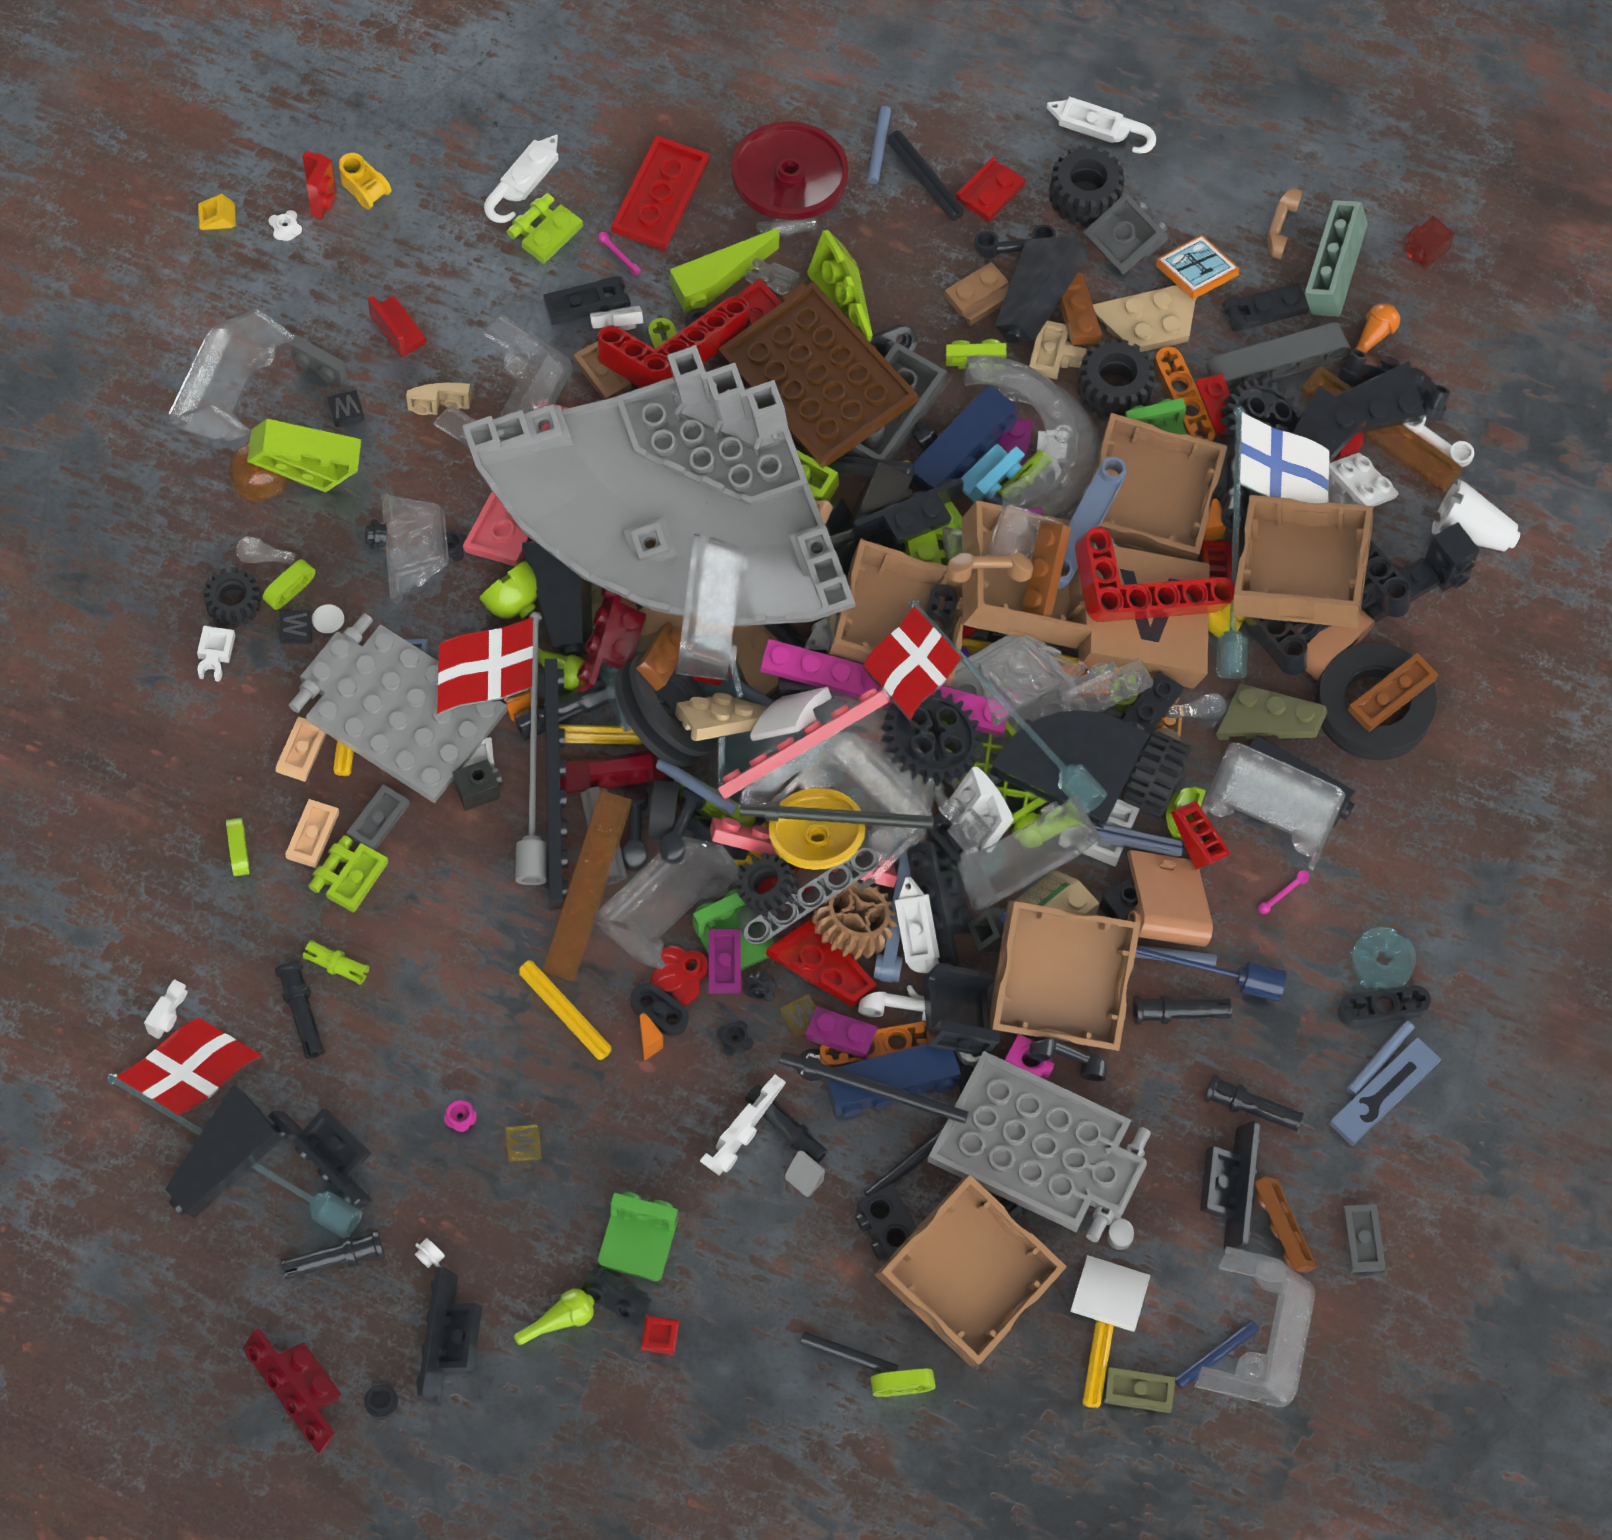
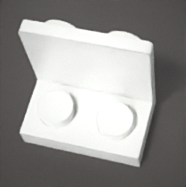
(1358, 482)

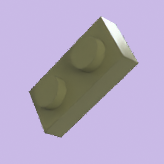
(1139, 1390)

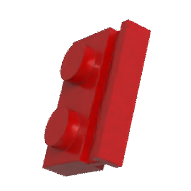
(990, 189)

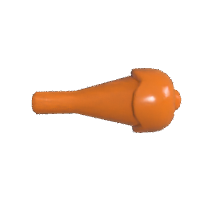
(1381, 321)

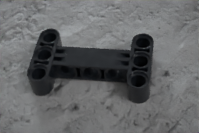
(1293, 635)

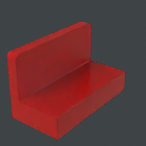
(396, 325)

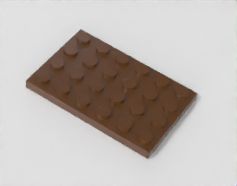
(825, 372)

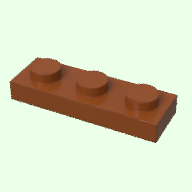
(1080, 313)
(1047, 568)
(661, 656)
(1393, 692)
(1285, 1225)

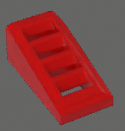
(1217, 547)
(1200, 852)

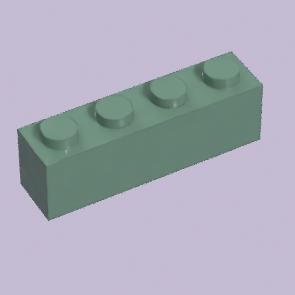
(1336, 258)

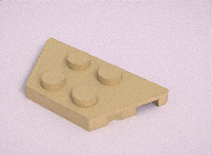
(1149, 318)
(717, 716)

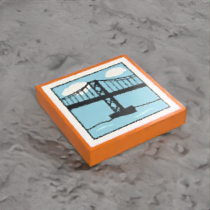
(1197, 267)

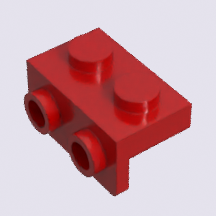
(319, 183)

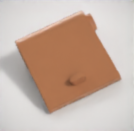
(1170, 899)

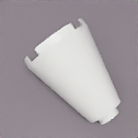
(1478, 517)

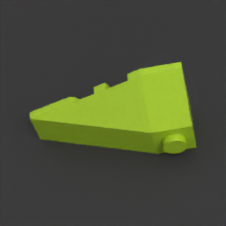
(840, 280)

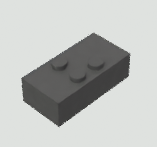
(927, 381)

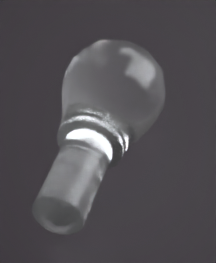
(255, 551)
(1208, 707)

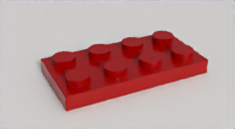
(660, 193)

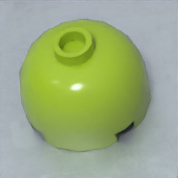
(512, 594)

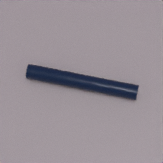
(1216, 1353)

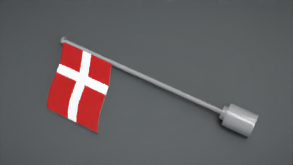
(490, 668)

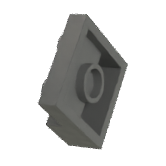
(1127, 233)

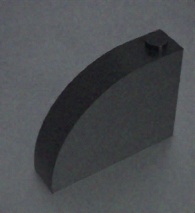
(1089, 738)

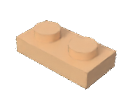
(300, 750)
(312, 833)

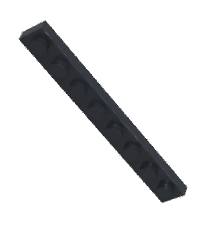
(554, 771)

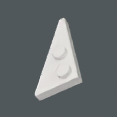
(742, 1129)

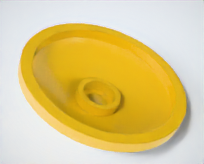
(795, 838)

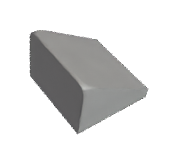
(805, 1174)

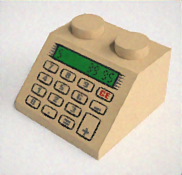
(1061, 892)

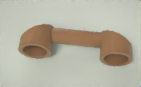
(1288, 202)
(961, 566)

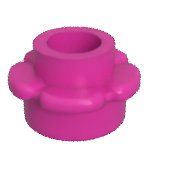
(463, 1108)

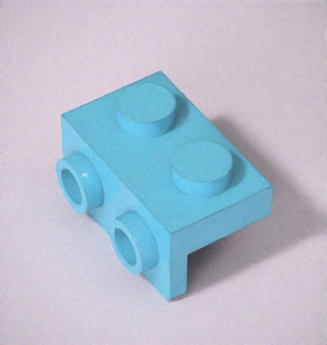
(989, 471)

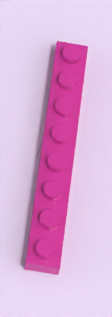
(852, 680)

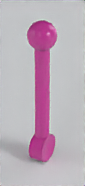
(603, 237)
(1301, 878)

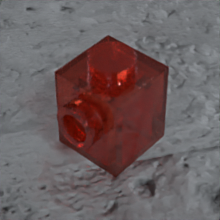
(1428, 242)

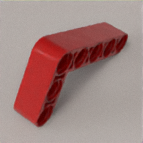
(648, 365)
(1144, 594)

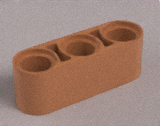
(1333, 641)

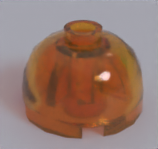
(254, 481)

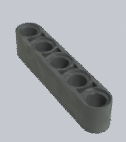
(1282, 355)
(823, 888)

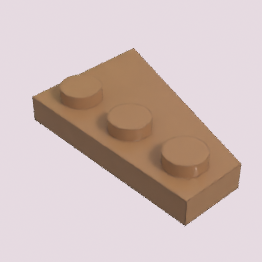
(751, 645)

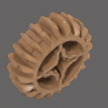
(850, 927)

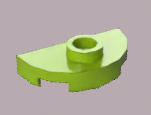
(1179, 799)

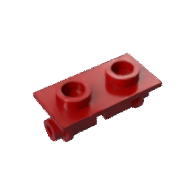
(1213, 392)

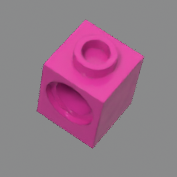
(1019, 1052)

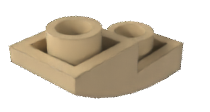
(429, 397)

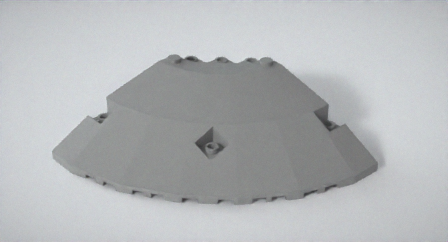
(643, 472)

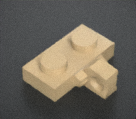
(1054, 351)

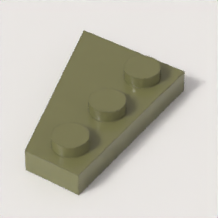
(1270, 713)

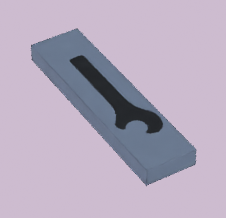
(1384, 1091)

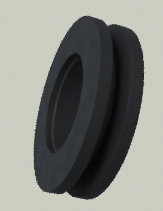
(651, 721)
(1345, 731)

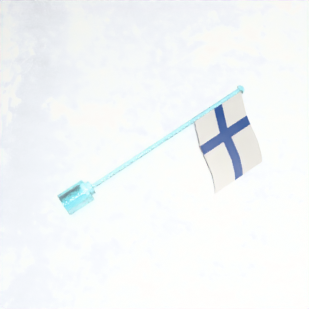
(1272, 466)

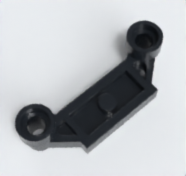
(1361, 364)

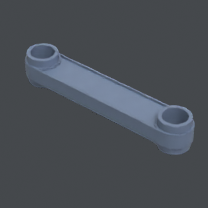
(1092, 510)
(889, 964)

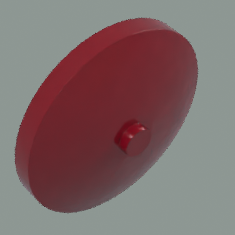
(789, 170)

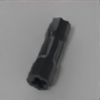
(574, 704)

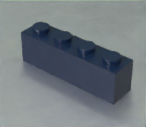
(966, 439)
(911, 1070)

